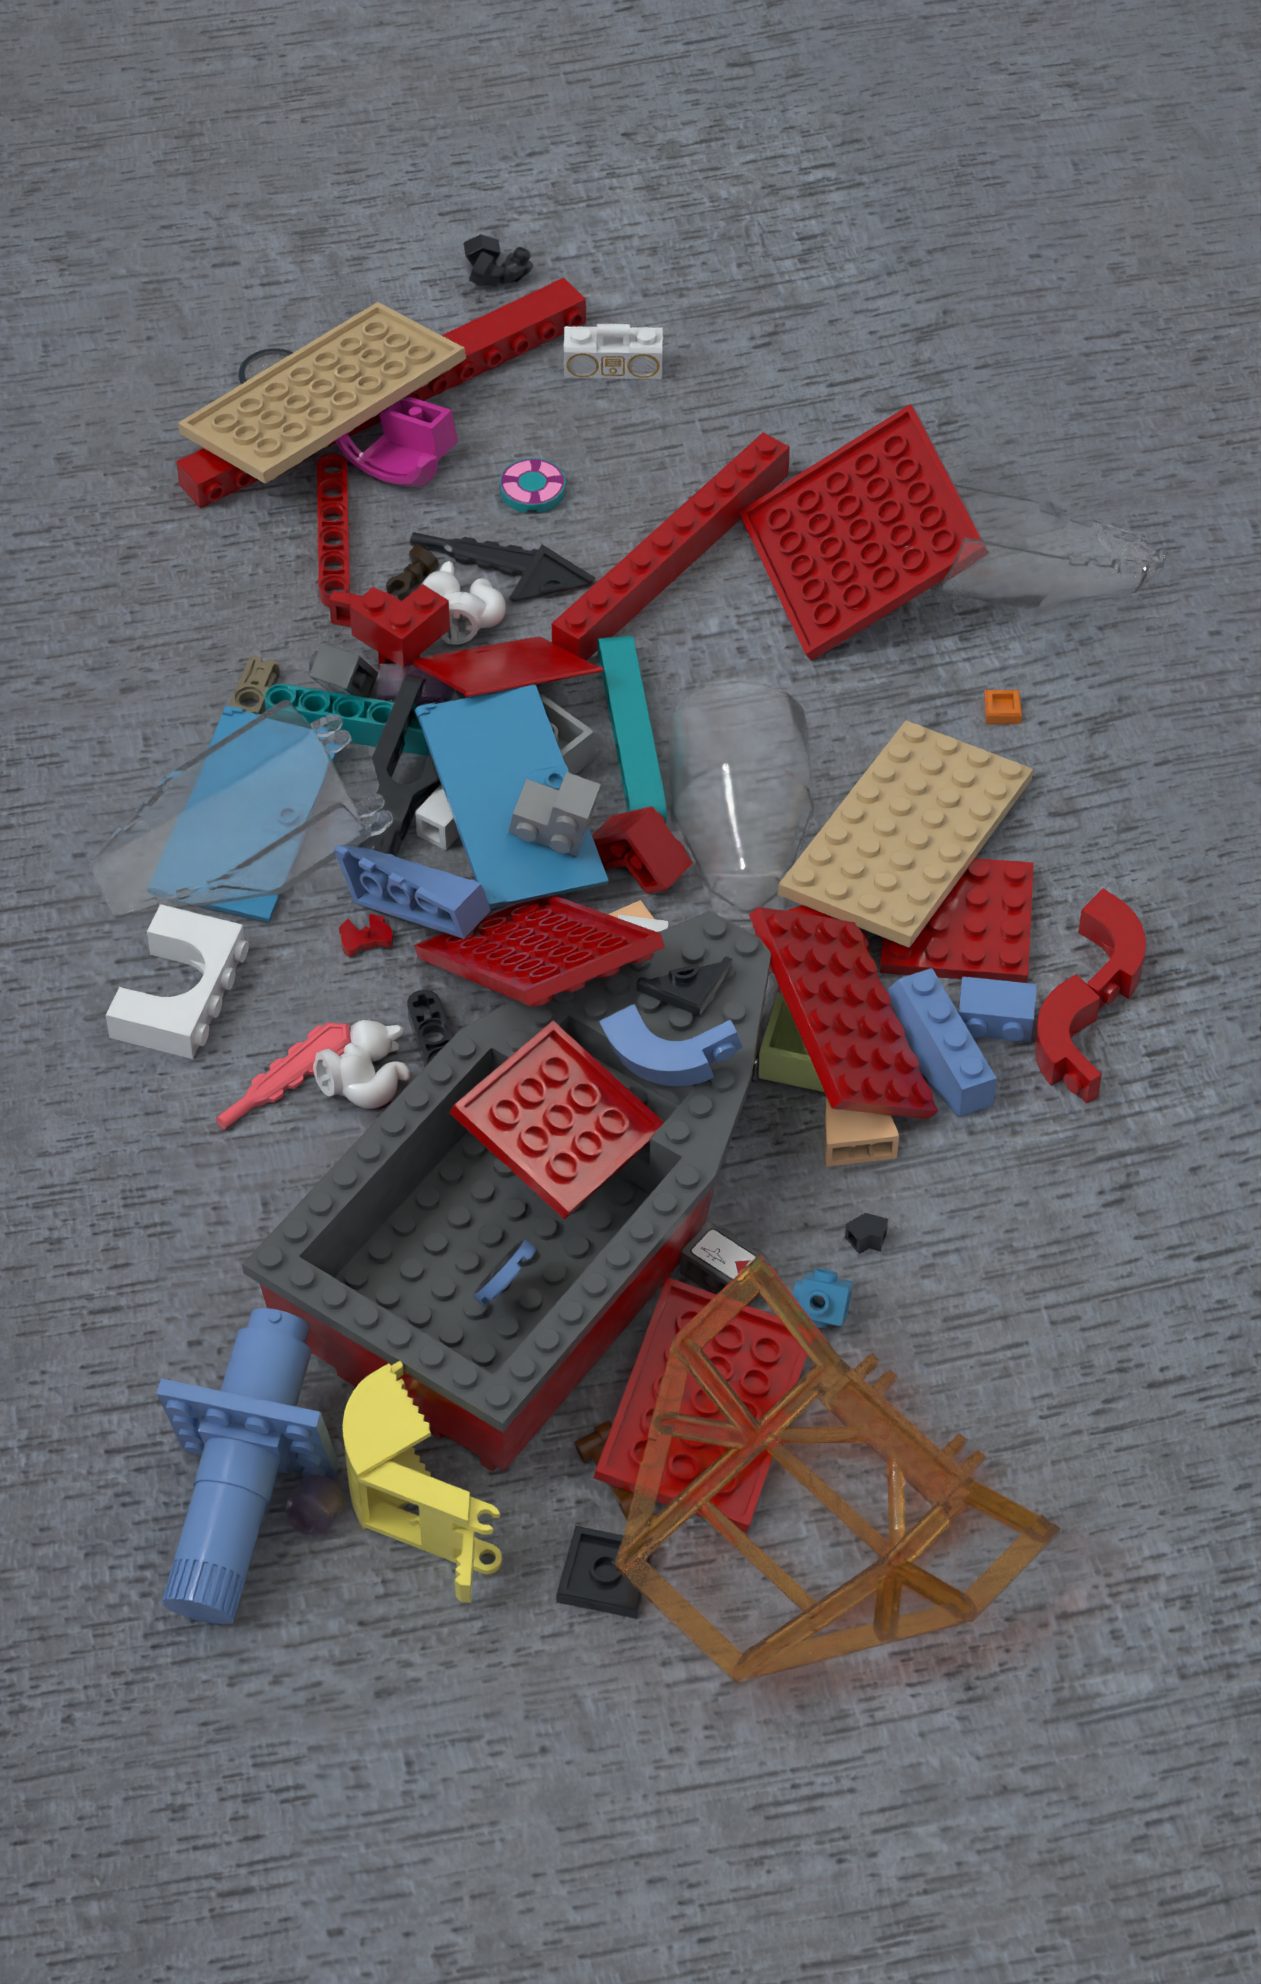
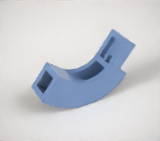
(664, 1060)

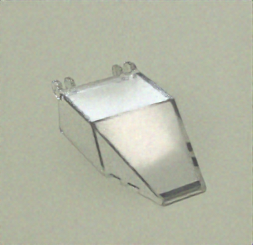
(239, 820)

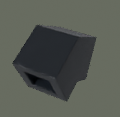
(480, 244)
(867, 1232)

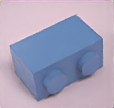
(998, 1008)

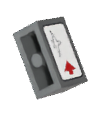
(342, 671)
(716, 1258)

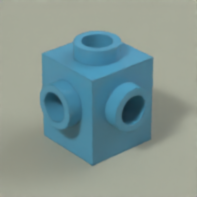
(834, 1291)

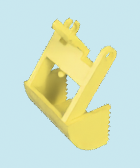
(387, 1475)

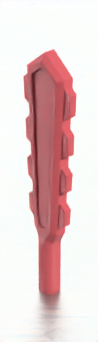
(288, 1071)

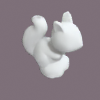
(468, 611)
(354, 1072)

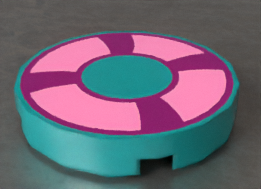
(532, 485)

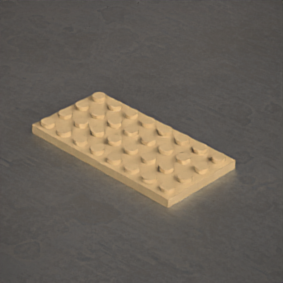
(321, 392)
(906, 833)

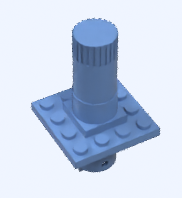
(243, 1442)

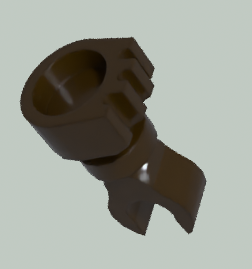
(422, 564)

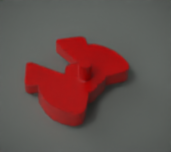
(377, 935)

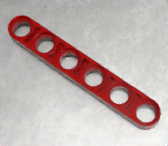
(332, 529)

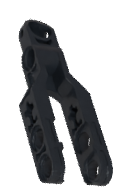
(398, 797)

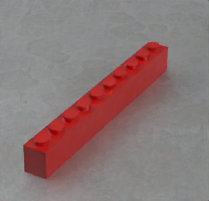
(671, 547)

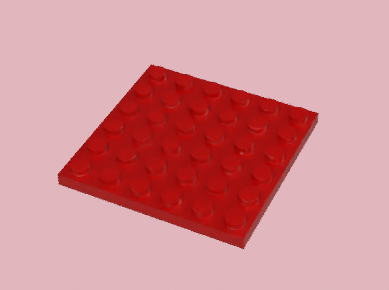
(860, 531)

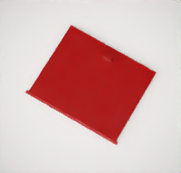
(505, 666)

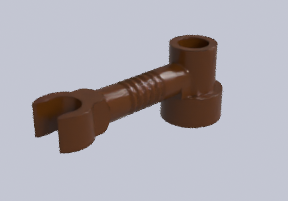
(590, 1448)

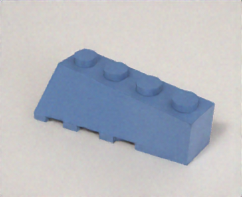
(412, 890)
(942, 1043)

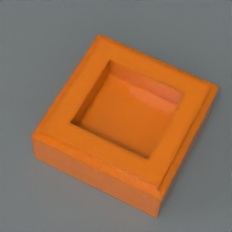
(1002, 706)

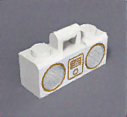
(613, 352)

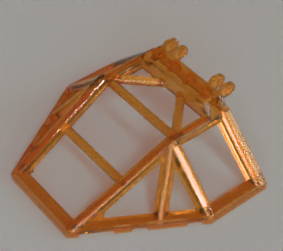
(868, 1421)

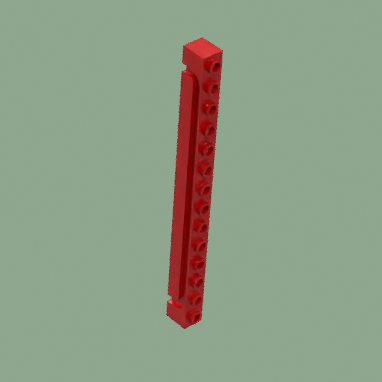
(487, 344)

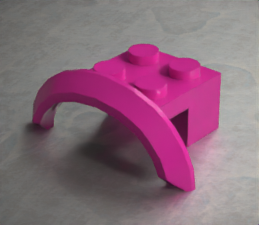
(411, 445)

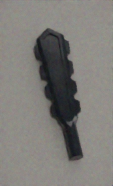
(486, 555)

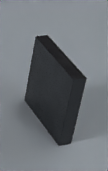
(592, 1577)

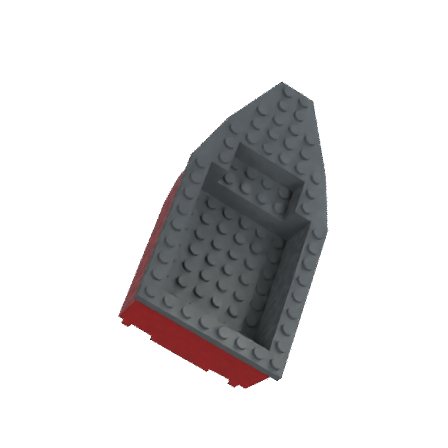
(424, 1212)

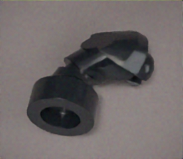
(512, 270)

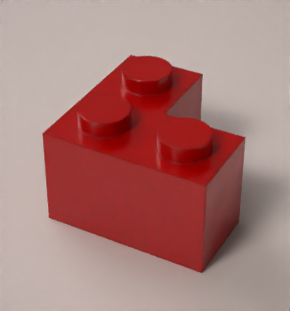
(402, 628)
(644, 846)

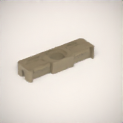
(254, 682)

